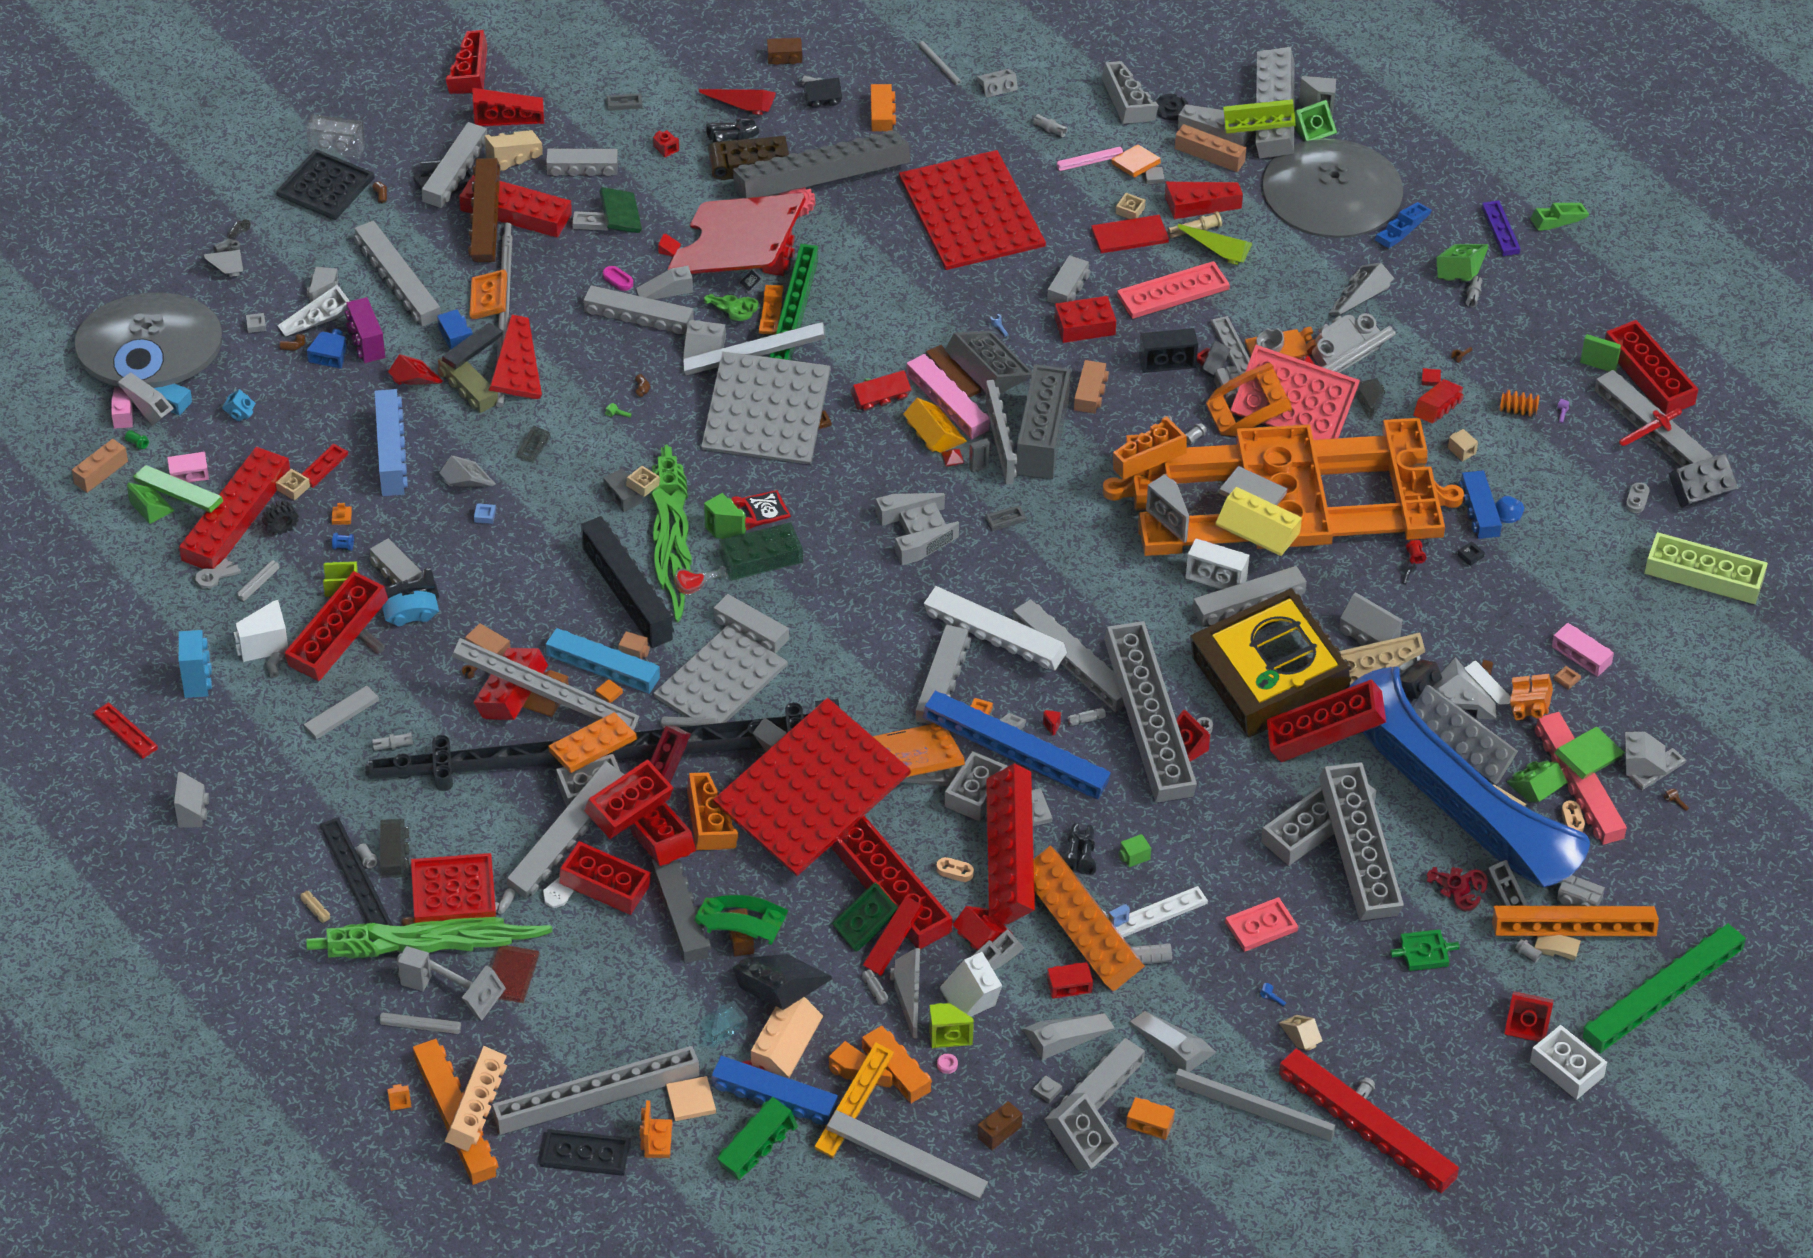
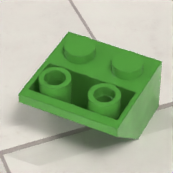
(723, 517)
(1538, 780)

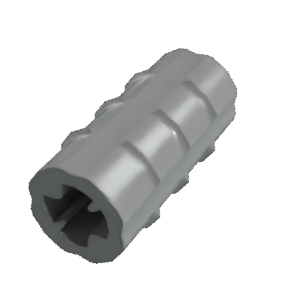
(1154, 953)

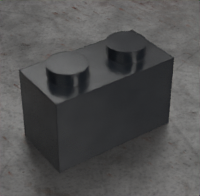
(823, 92)
(1418, 676)

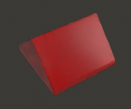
(1194, 736)

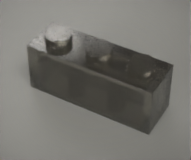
(394, 848)

